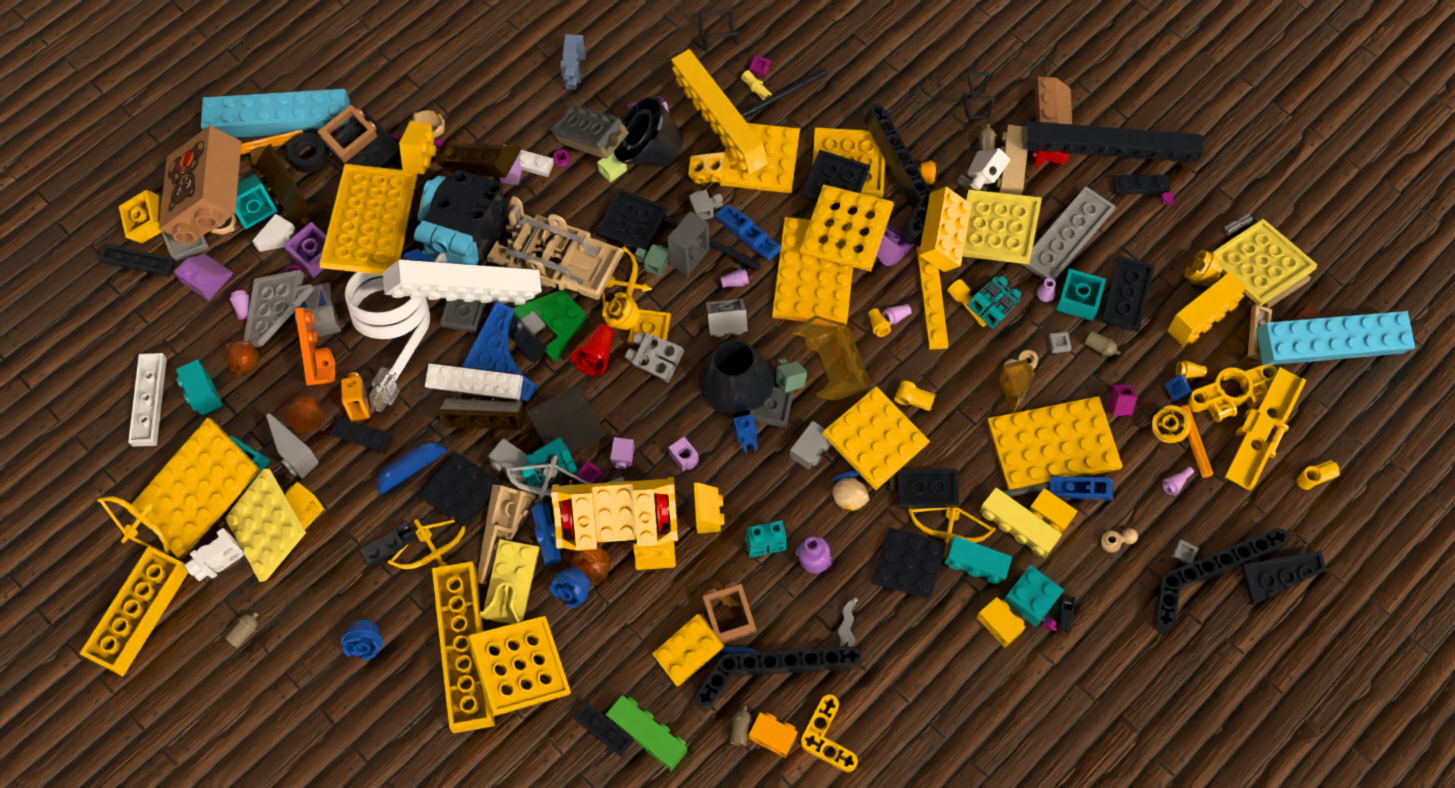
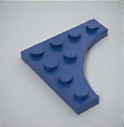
(492, 348)

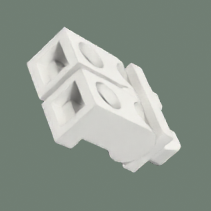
(215, 556)

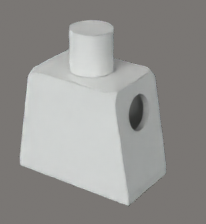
(987, 167)

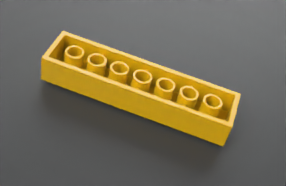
(719, 112)
(459, 617)

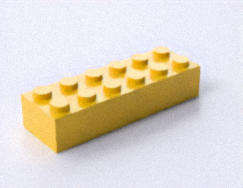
(135, 611)

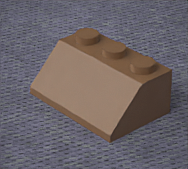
(1052, 101)

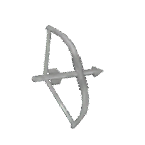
(548, 472)

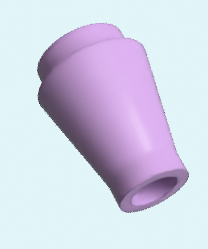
(736, 278)
(1046, 291)
(240, 302)
(896, 314)

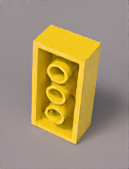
(945, 229)
(1206, 309)

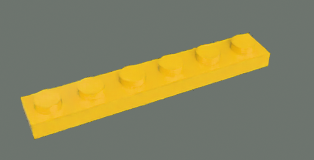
(932, 304)

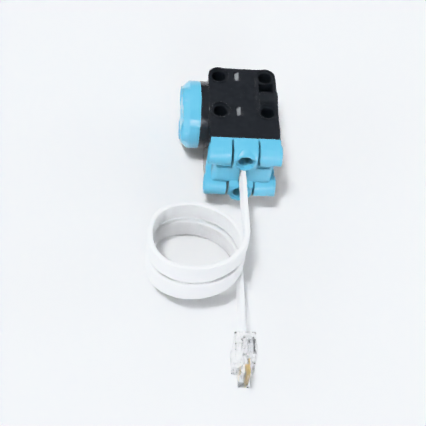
(458, 226)

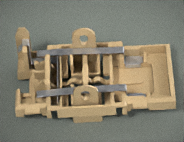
(585, 260)

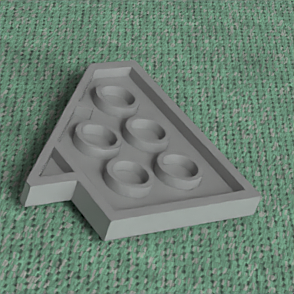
(273, 303)

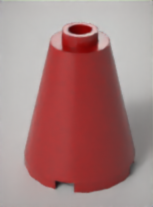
(594, 351)

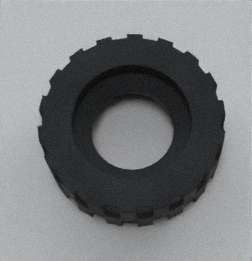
(301, 141)

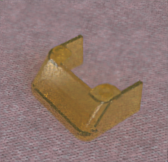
(838, 356)

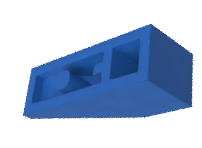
(1082, 488)

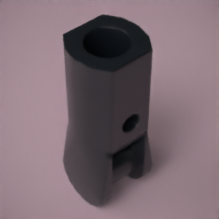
(1066, 616)

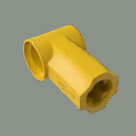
(910, 394)
(1318, 474)

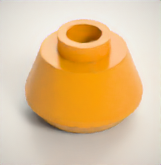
(928, 171)

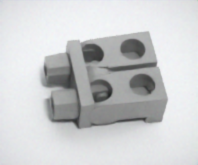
(649, 355)

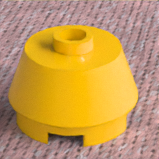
(1204, 270)
(621, 312)
(1171, 424)

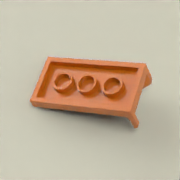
(313, 359)

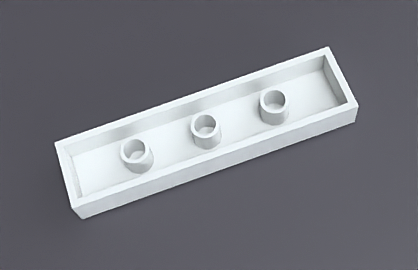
(474, 381)
(147, 400)

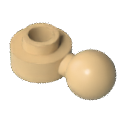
(1029, 355)
(1128, 536)

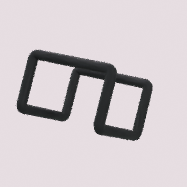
(705, 39)
(972, 93)

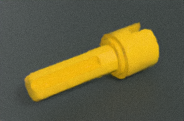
(961, 293)

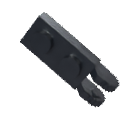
(388, 544)

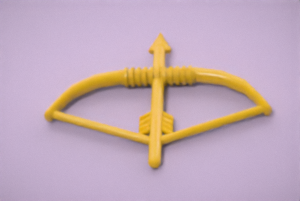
(632, 280)
(952, 515)
(130, 530)
(425, 535)

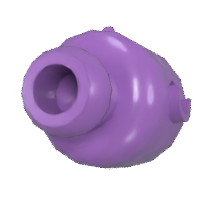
(814, 554)

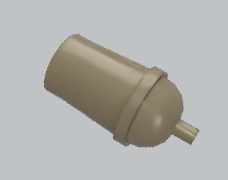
(986, 138)
(1102, 344)
(242, 630)
(740, 727)

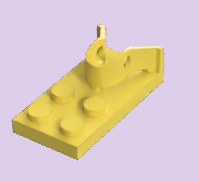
(510, 582)

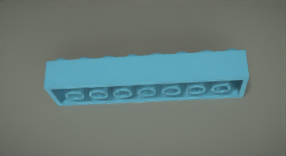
(274, 112)
(1335, 338)

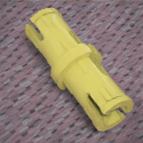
(755, 85)

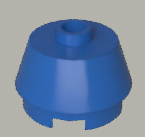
(571, 586)
(362, 639)

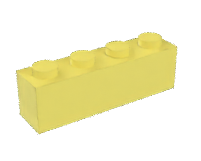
(1020, 523)

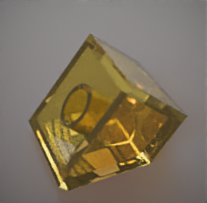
(1015, 382)

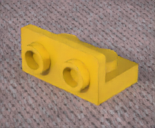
(655, 556)

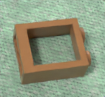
(358, 144)
(737, 632)

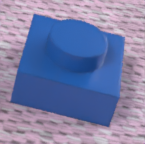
(1178, 387)

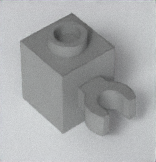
(703, 205)

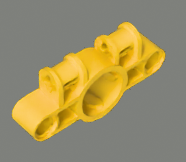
(1220, 404)

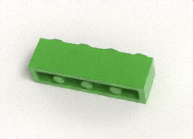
(647, 732)

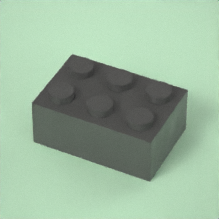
(688, 243)

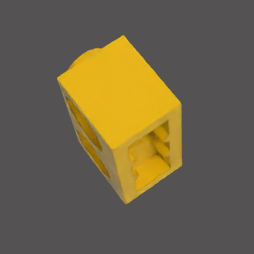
(709, 168)

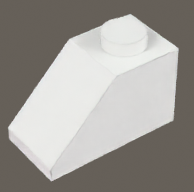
(274, 234)

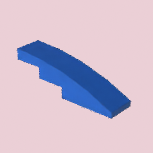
(747, 232)

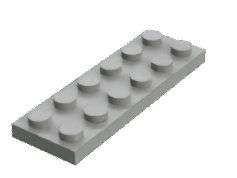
(1069, 234)

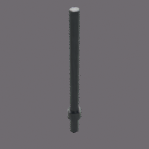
(754, 108)
(742, 258)

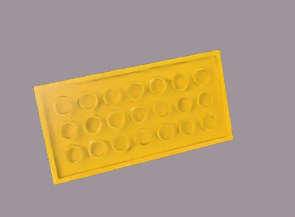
(369, 219)

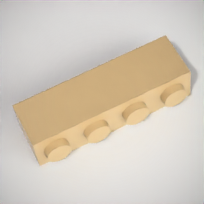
(1014, 173)

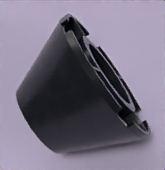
(651, 136)
(737, 392)

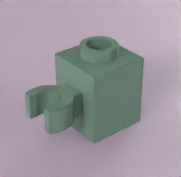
(655, 260)
(790, 376)

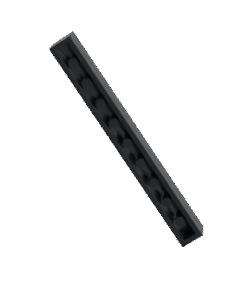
(1112, 141)

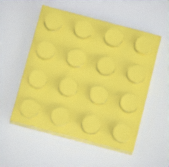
(1001, 226)
(1264, 261)
(265, 525)

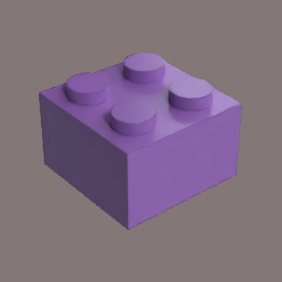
(307, 249)

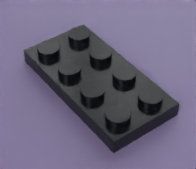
(1128, 293)

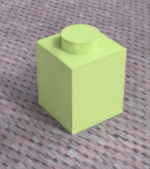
(611, 167)

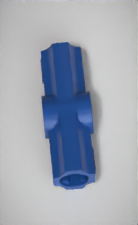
(546, 534)

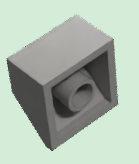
(726, 317)

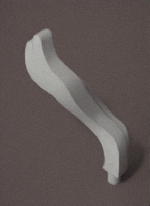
(844, 630)

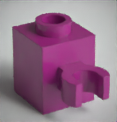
(1122, 399)

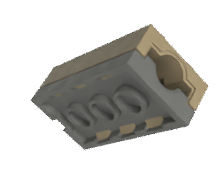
(589, 131)

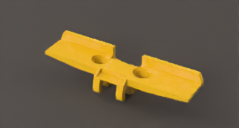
(1280, 397)

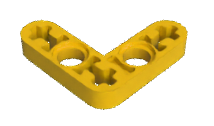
(818, 734)

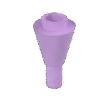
(1174, 483)

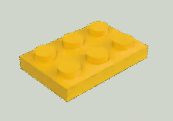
(688, 649)

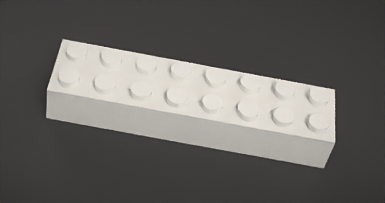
(460, 282)

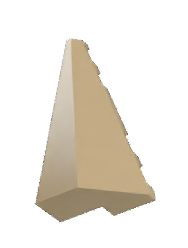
(504, 514)

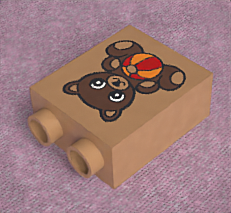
(200, 185)

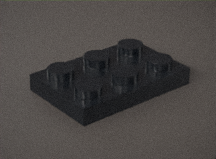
(928, 488)

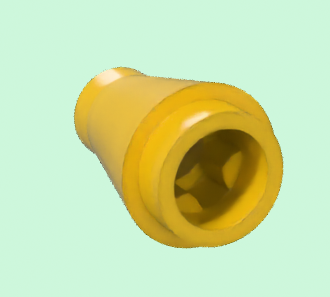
(879, 324)
(1190, 369)

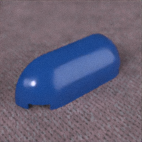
(408, 465)

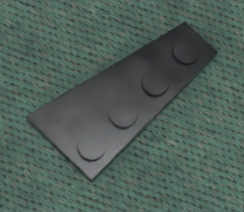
(1275, 575)

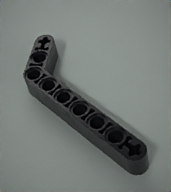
(903, 168)
(1215, 567)
(779, 668)

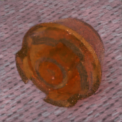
(241, 357)
(304, 414)
(593, 564)

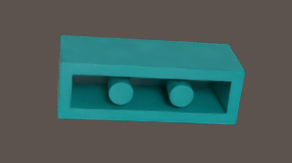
(977, 560)

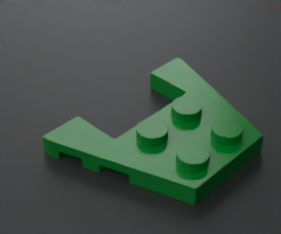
(559, 315)

